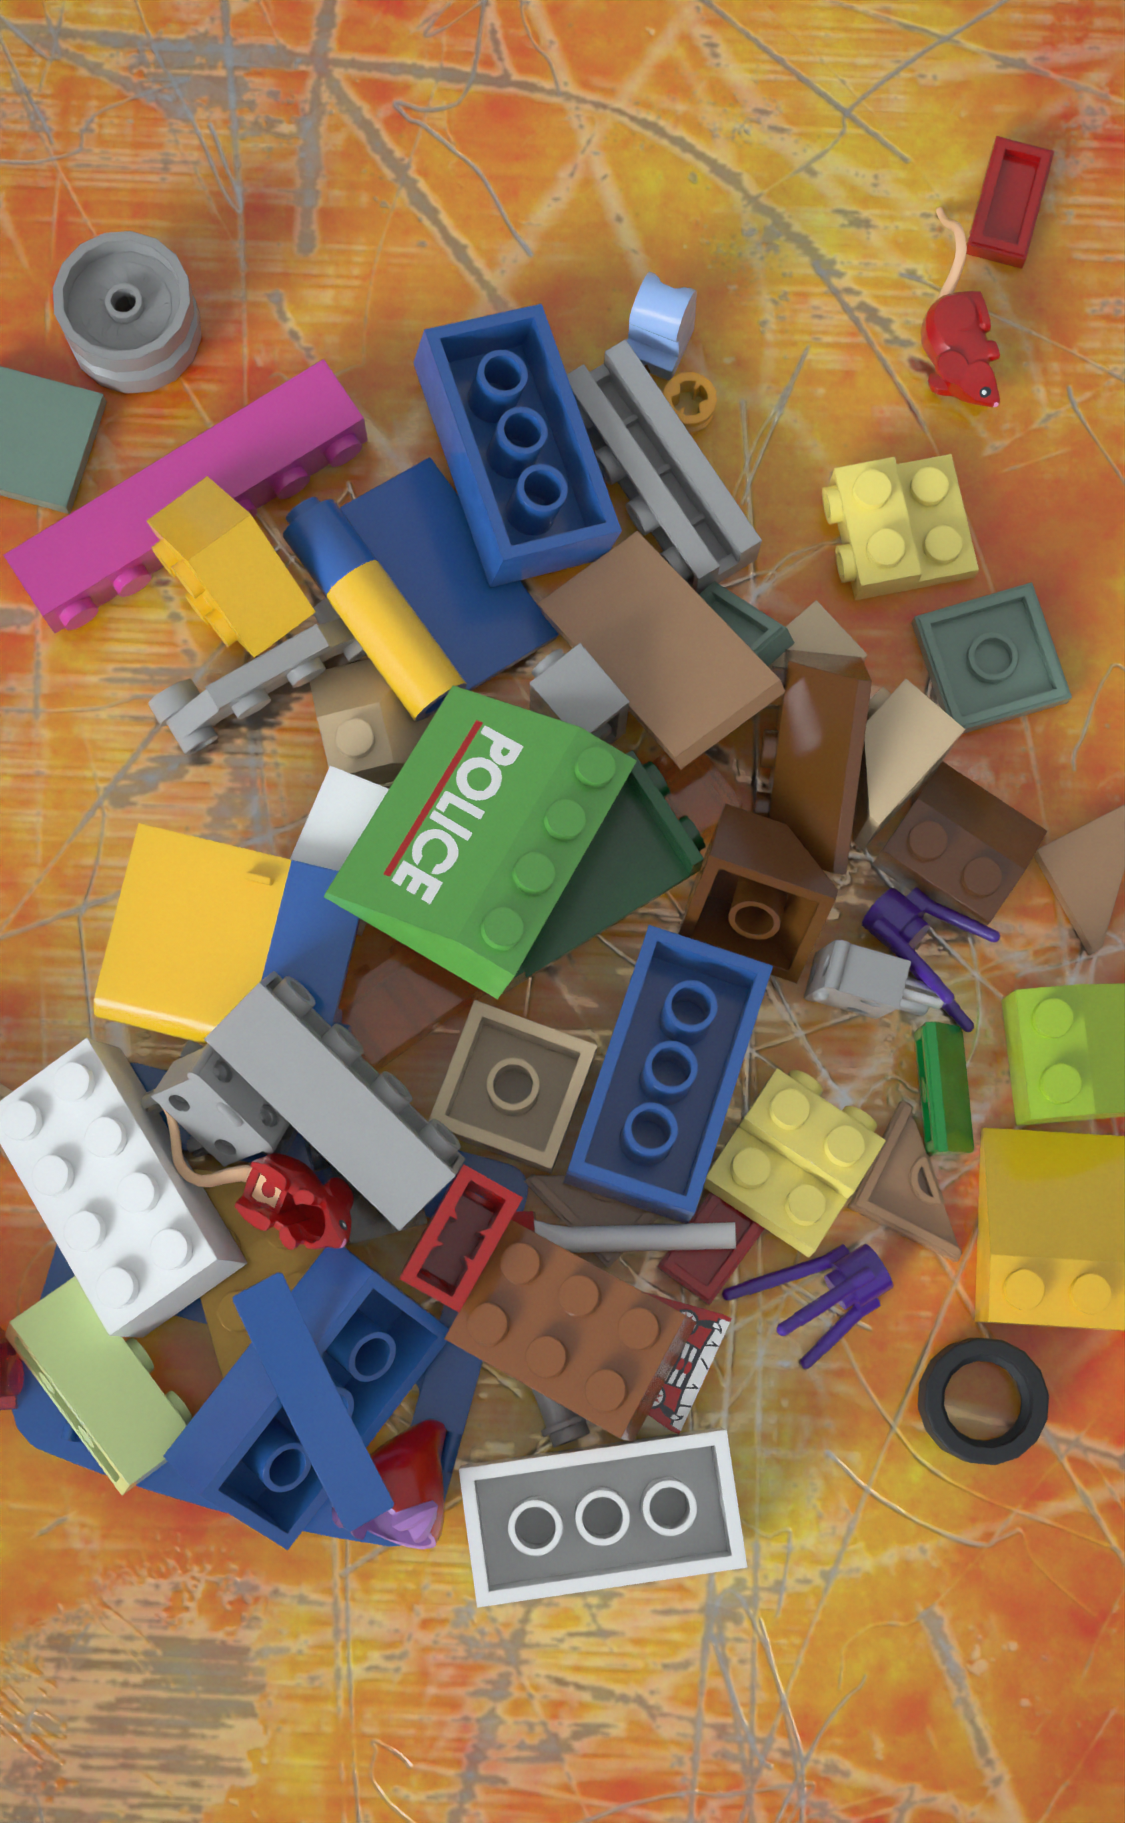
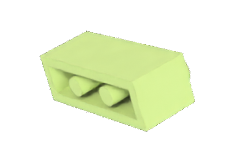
(99, 1384)

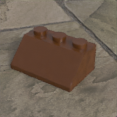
(817, 752)

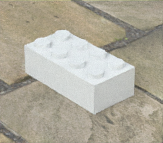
(111, 1192)
(602, 1516)

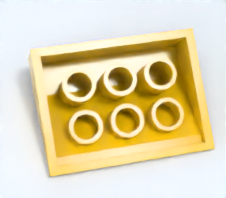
(1051, 1229)

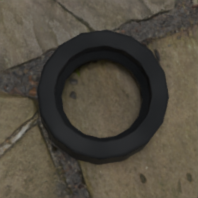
(1031, 1386)

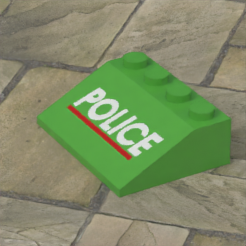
(480, 835)

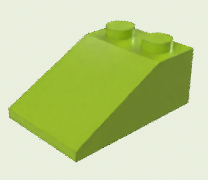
(1066, 1052)

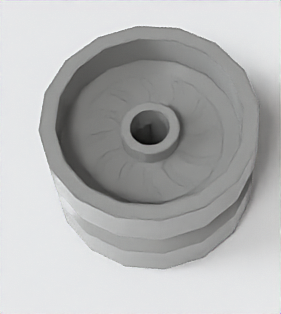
(127, 311)

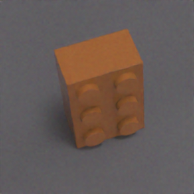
(571, 1331)

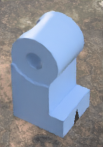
(661, 325)

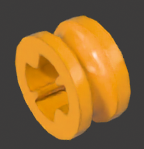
(699, 386)

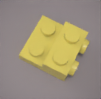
(899, 525)
(795, 1160)

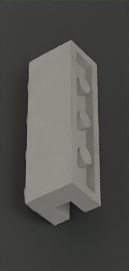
(662, 471)
(337, 1098)

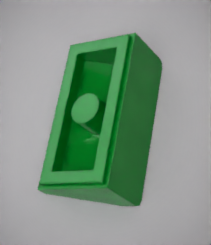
(943, 1089)

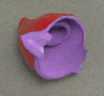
(415, 1482)

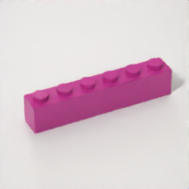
(250, 455)

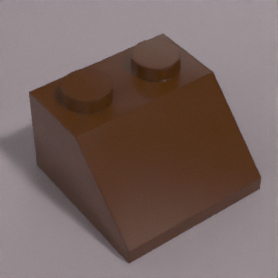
(961, 846)
(759, 894)

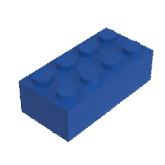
(516, 444)
(668, 1075)
(241, 1442)

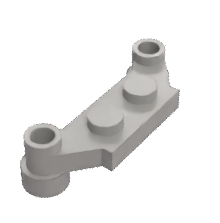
(247, 687)

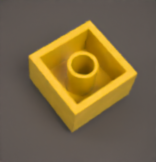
(228, 568)

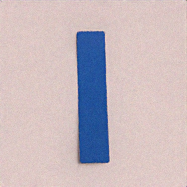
(312, 1402)

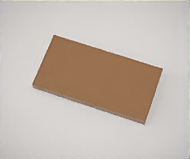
(662, 648)

